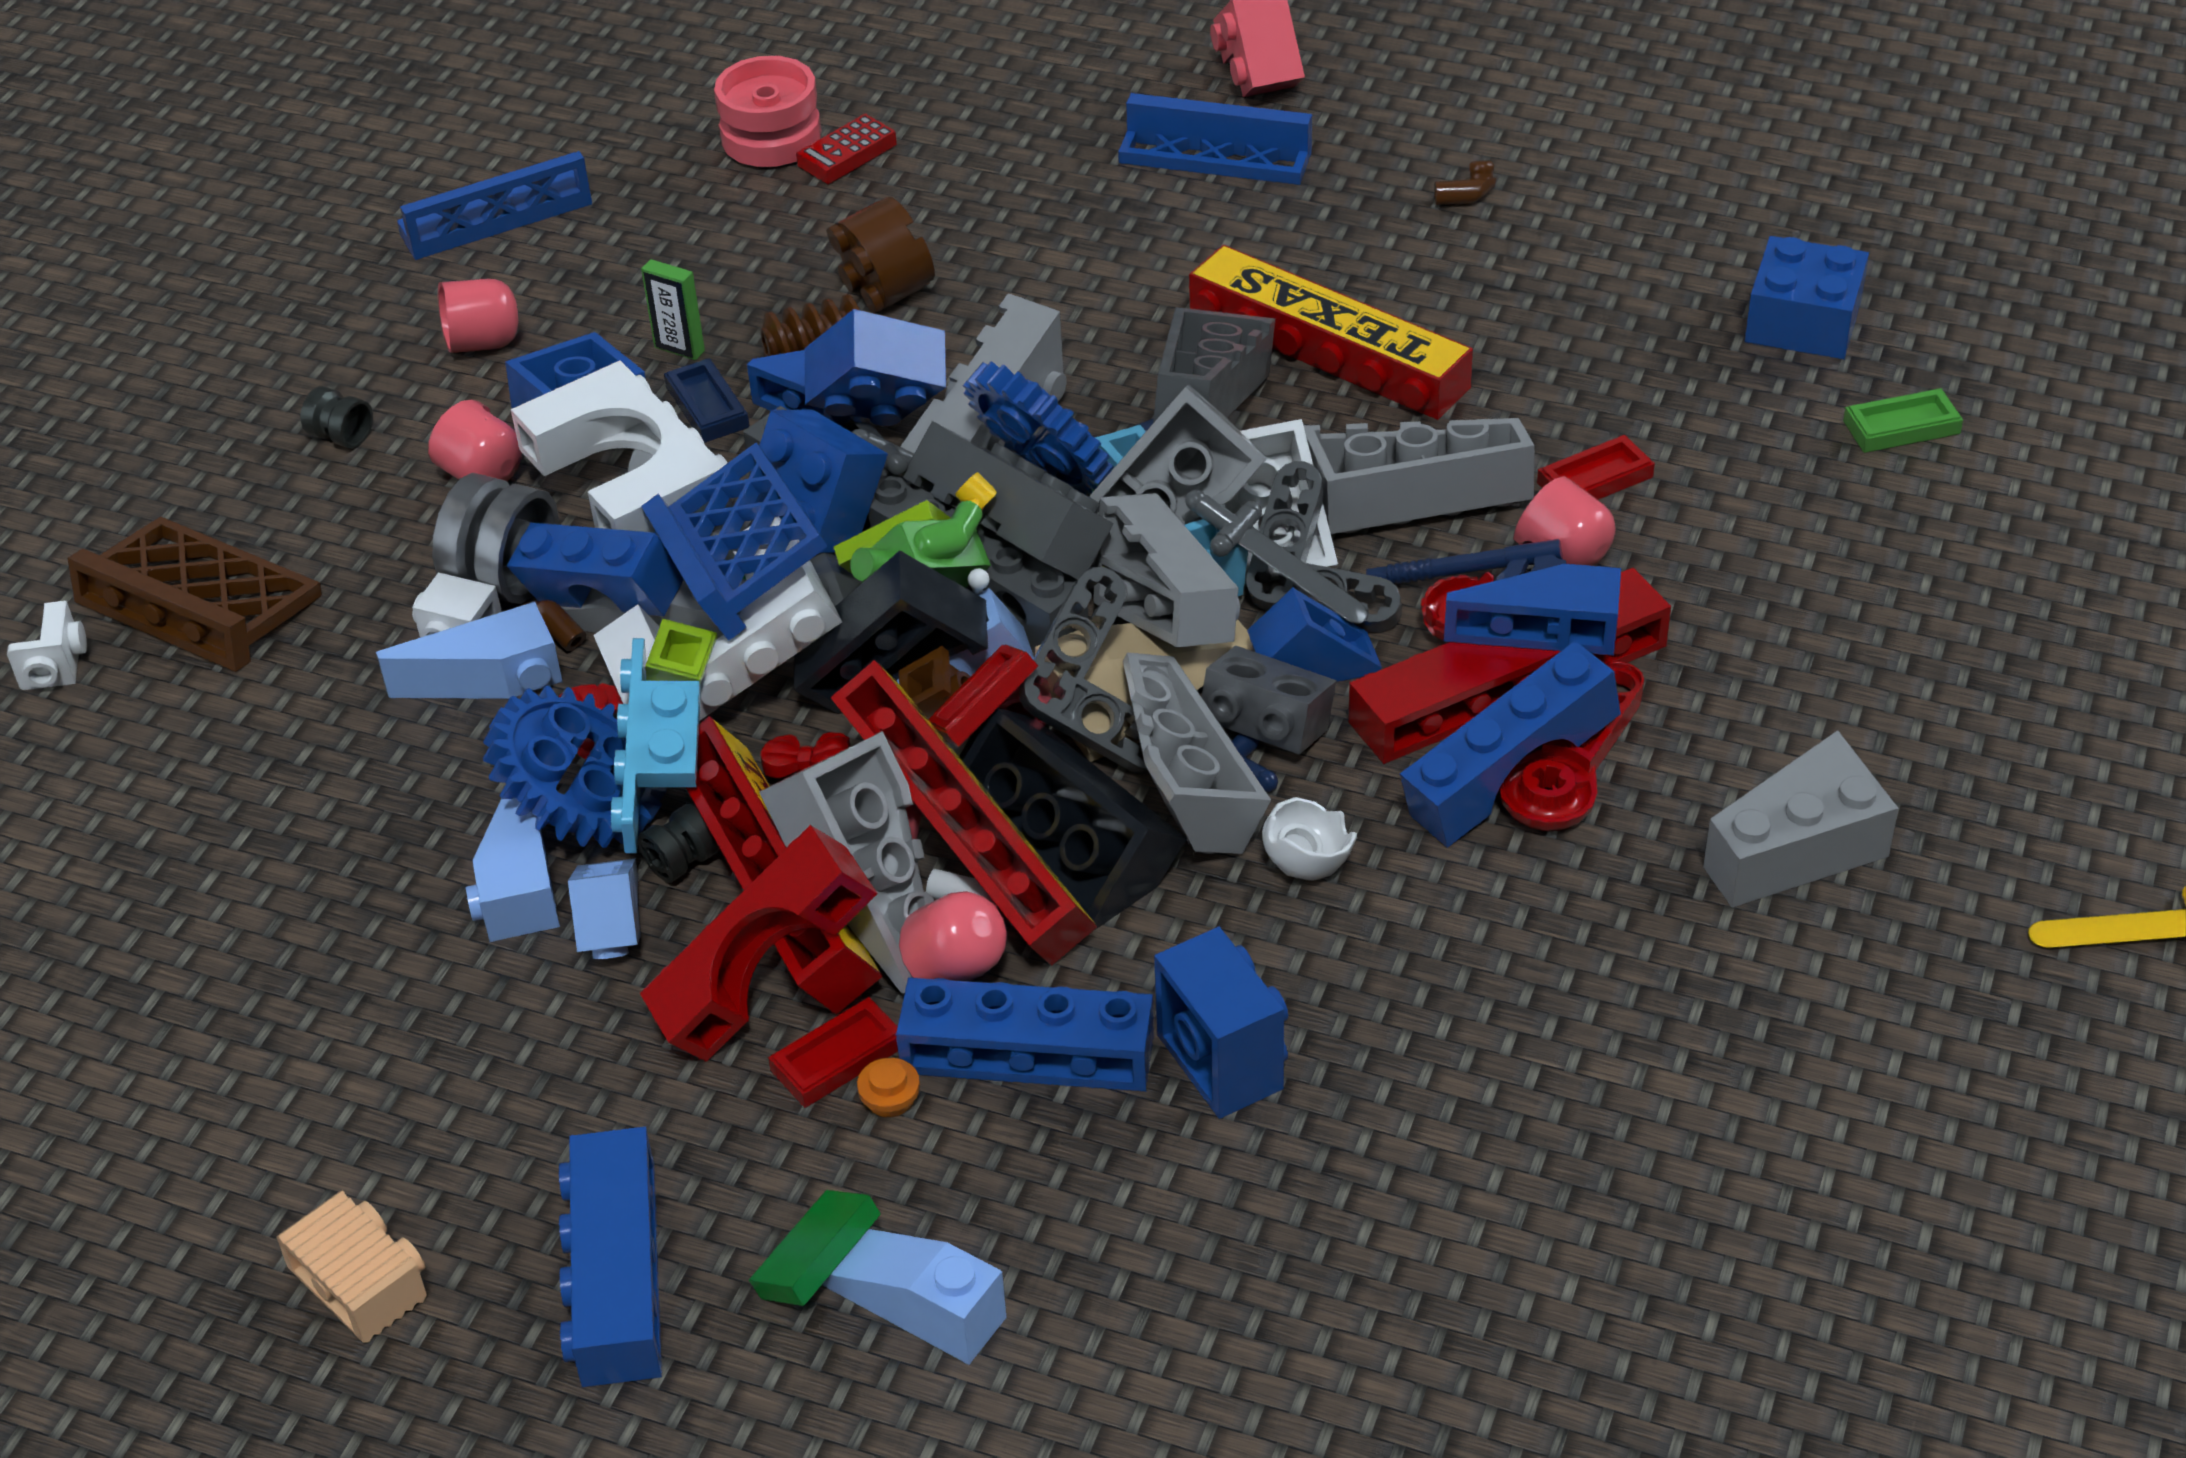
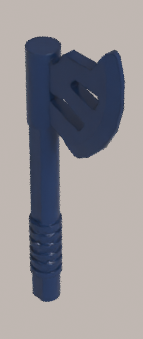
(1514, 558)

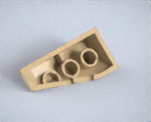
(1109, 673)

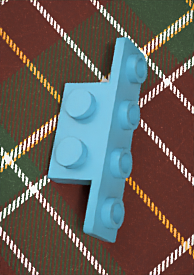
(659, 736)

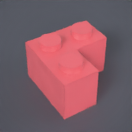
(1259, 45)

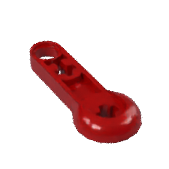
(1568, 768)

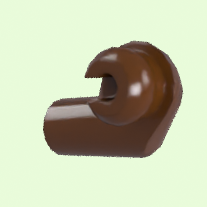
(1467, 190)
(561, 625)

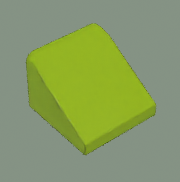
(679, 652)

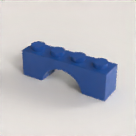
(1460, 777)

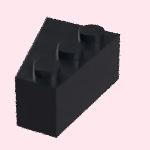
(895, 621)

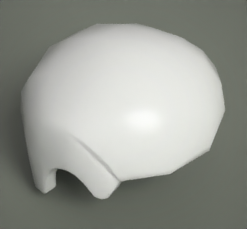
(1306, 839)

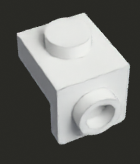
(55, 656)

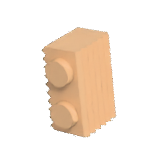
(354, 1265)

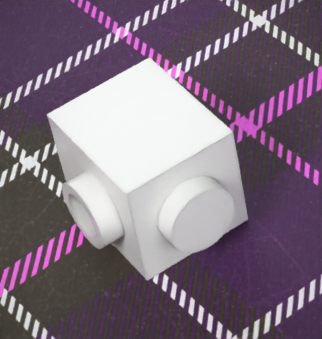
(453, 602)

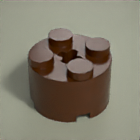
(881, 254)

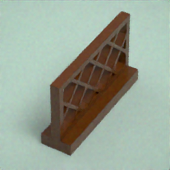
(179, 611)

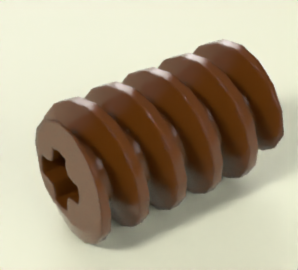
(798, 333)

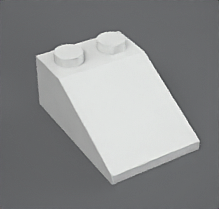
(1282, 445)

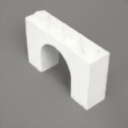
(614, 412)
(777, 629)

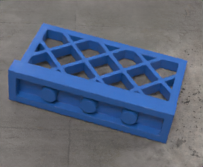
(703, 556)

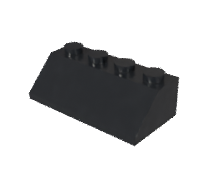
(1073, 814)

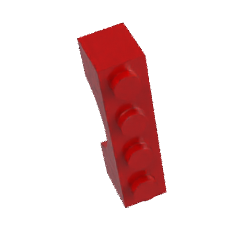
(705, 988)

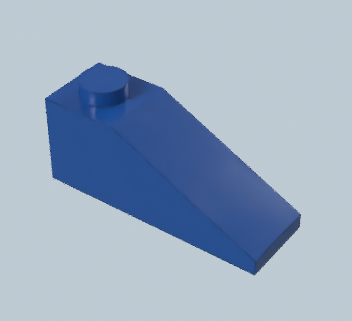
(1539, 610)

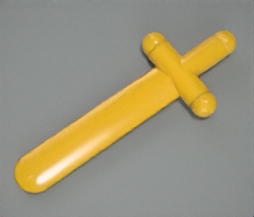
(2110, 928)

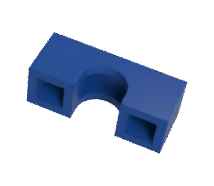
(569, 561)

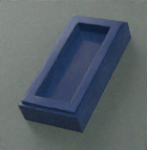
(706, 400)

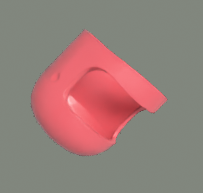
(477, 314)
(474, 441)
(1573, 516)
(953, 938)

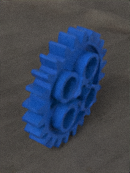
(1018, 407)
(535, 744)

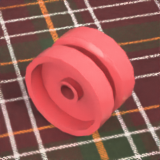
(767, 110)

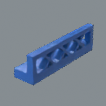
(1218, 133)
(495, 205)

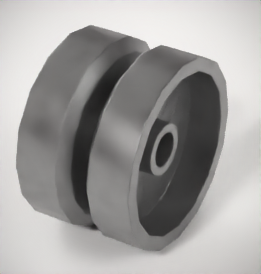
(483, 527)

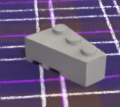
(1167, 574)
(1801, 825)

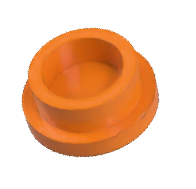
(888, 1086)

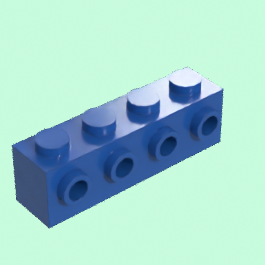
(1027, 1033)

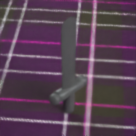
(897, 458)
(1239, 530)

